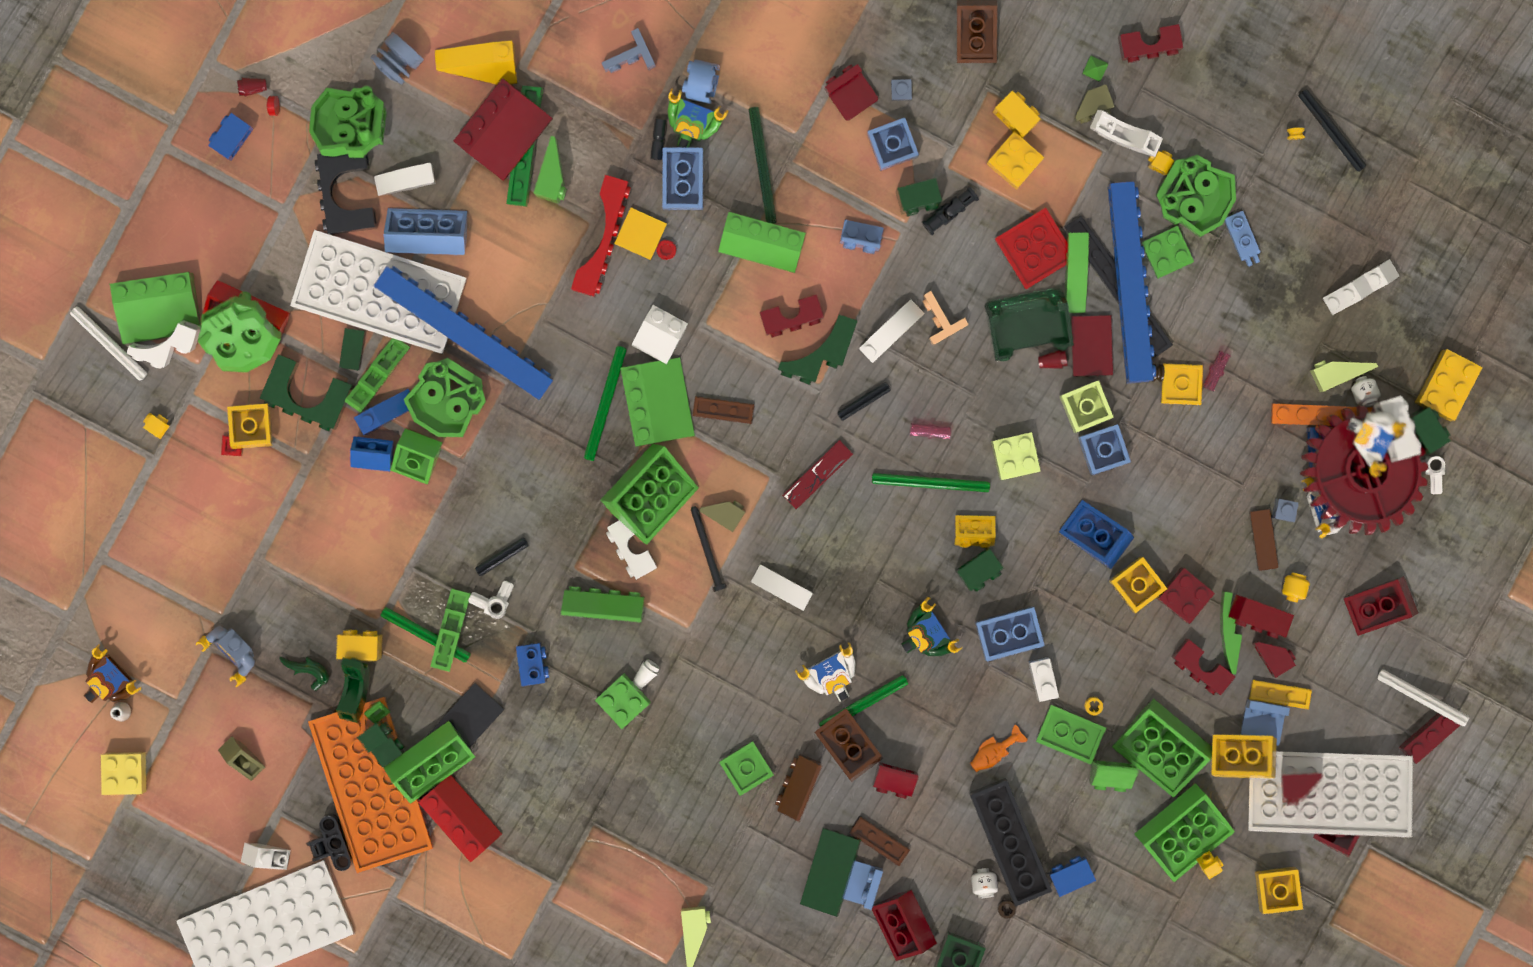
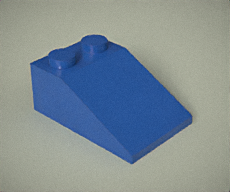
(1096, 534)

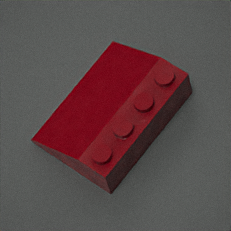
(503, 129)

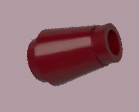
(251, 86)
(1053, 360)

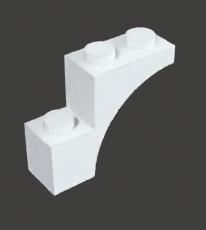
(1361, 287)
(159, 355)

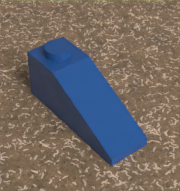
(382, 413)

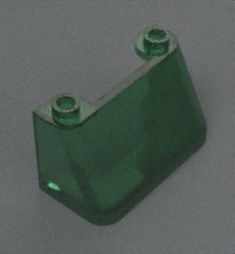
(1028, 322)

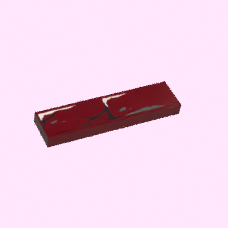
(817, 474)

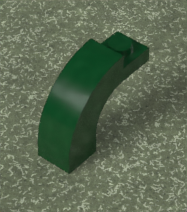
(354, 690)

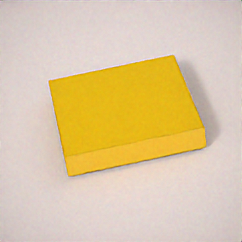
(640, 233)
(1182, 384)

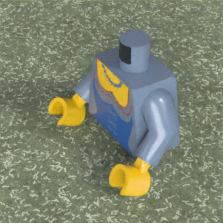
(233, 648)

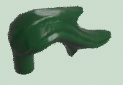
(311, 667)

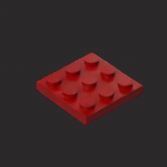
(1034, 248)

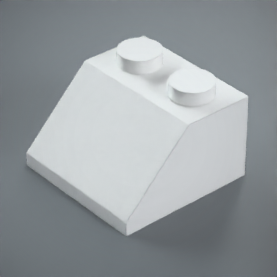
(659, 334)

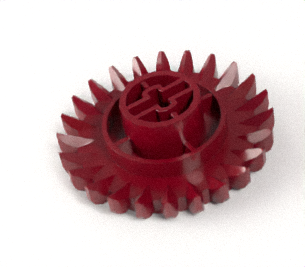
(1357, 495)

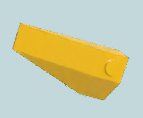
(480, 62)

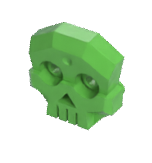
(361, 123)
(1210, 203)
(246, 348)
(438, 412)

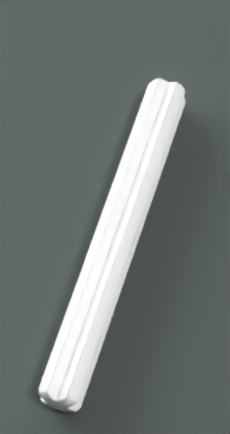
(108, 343)
(1423, 697)

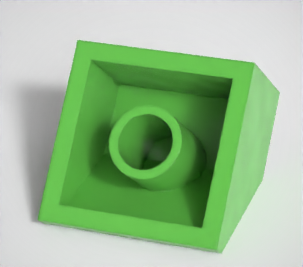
(416, 456)

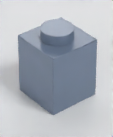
(1285, 510)

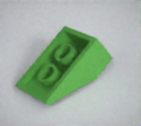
(551, 179)
(1112, 774)

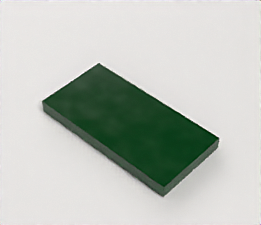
(830, 872)

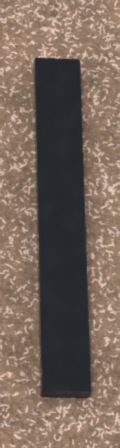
(1105, 269)

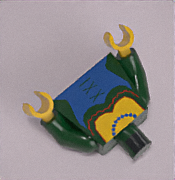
(927, 633)

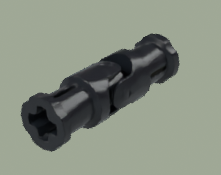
(956, 205)

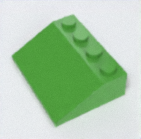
(154, 306)
(657, 402)
(650, 493)
(1163, 748)
(1184, 832)

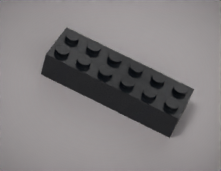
(1010, 842)

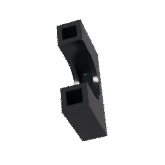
(338, 219)

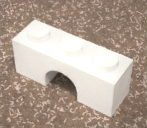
(1406, 444)
(637, 563)

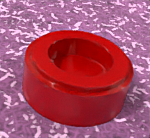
(273, 105)
(666, 249)

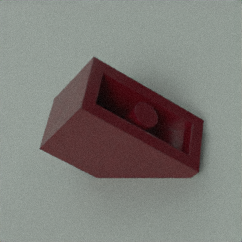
(1276, 658)

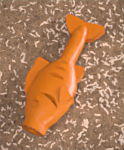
(991, 752)

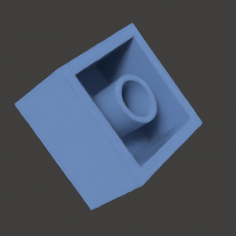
(892, 144)
(1104, 449)

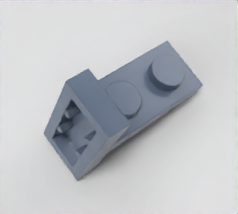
(630, 56)

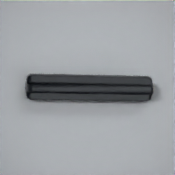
(863, 401)
(502, 556)

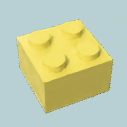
(123, 773)

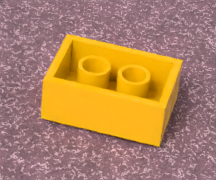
(1448, 384)
(1244, 756)

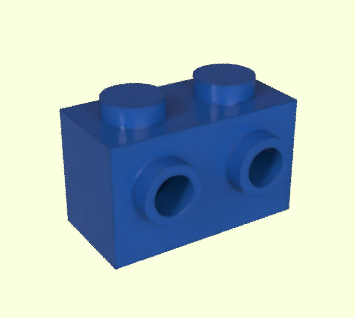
(230, 136)
(371, 454)
(532, 664)
(1071, 876)

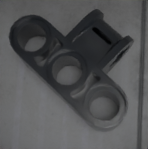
(323, 847)

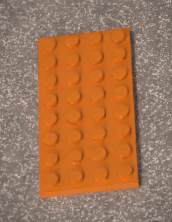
(371, 810)

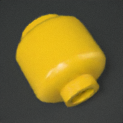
(1295, 587)

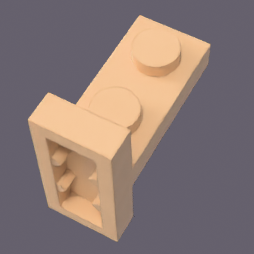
(940, 319)

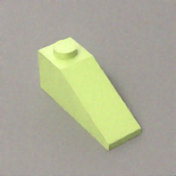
(1334, 373)
(694, 928)

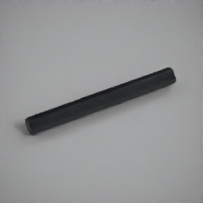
(1332, 130)

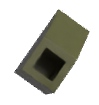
(1094, 100)

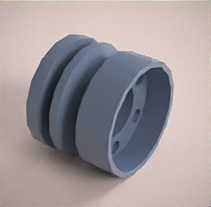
(396, 58)

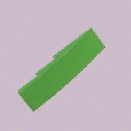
(1077, 272)
(377, 374)
(450, 630)
(1230, 640)

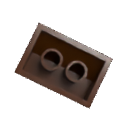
(798, 786)

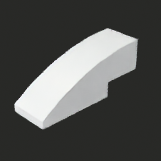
(405, 179)
(781, 587)

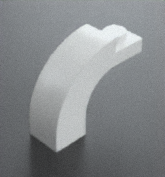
(1125, 134)
(891, 331)

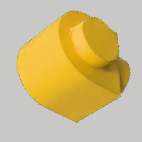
(1161, 162)
(156, 425)
(1210, 865)

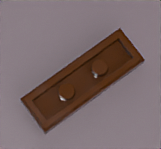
(723, 410)
(1263, 539)
(879, 841)

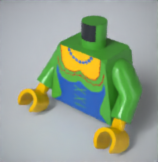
(692, 120)

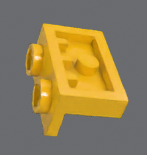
(975, 531)

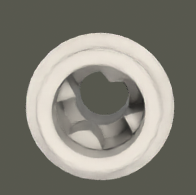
(646, 673)
(124, 709)

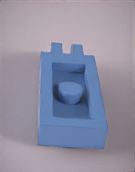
(1242, 237)

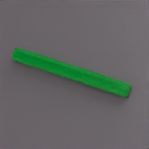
(419, 631)
(872, 698)

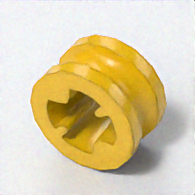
(1295, 133)
(1099, 705)

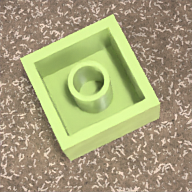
(1086, 406)
(1015, 456)

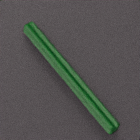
(605, 403)
(929, 482)

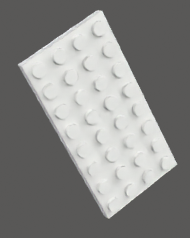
(340, 286)
(1354, 798)
(269, 922)

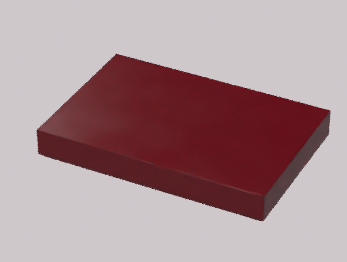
(1092, 345)

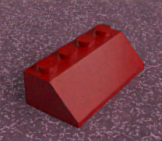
(222, 292)
(460, 818)

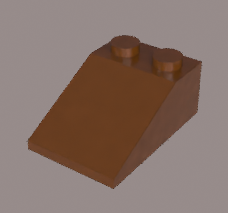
(976, 31)
(848, 745)

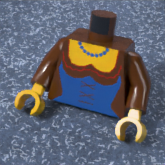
(107, 679)

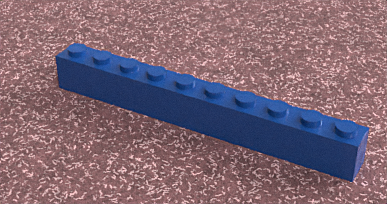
(1130, 282)
(462, 332)

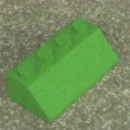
(761, 242)
(603, 605)
(429, 762)

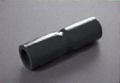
(658, 137)

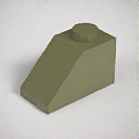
(725, 513)
(241, 758)

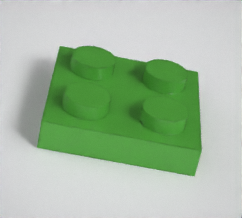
(1167, 252)
(623, 701)
(746, 768)

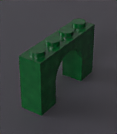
(277, 393)

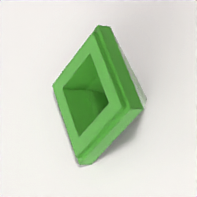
(1095, 68)
(376, 712)

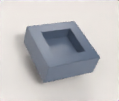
(901, 90)

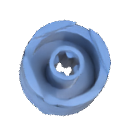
(701, 81)

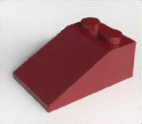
(1381, 606)

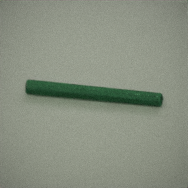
(762, 165)

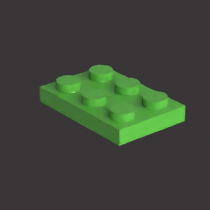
(1070, 734)

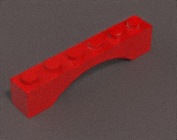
(589, 275)

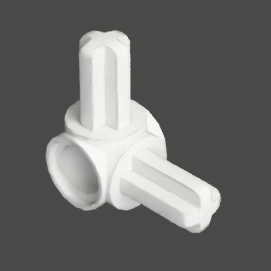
(1435, 475)
(501, 599)

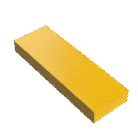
(1280, 694)

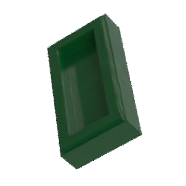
(352, 349)

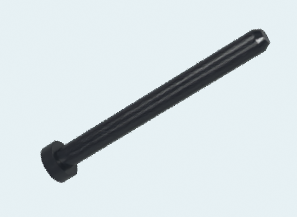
(707, 550)

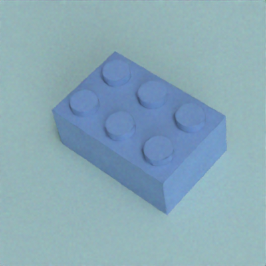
(682, 179)
(1009, 633)

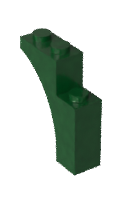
(831, 351)

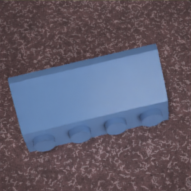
(425, 231)

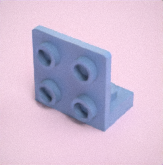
(862, 236)
(1263, 719)
(863, 884)

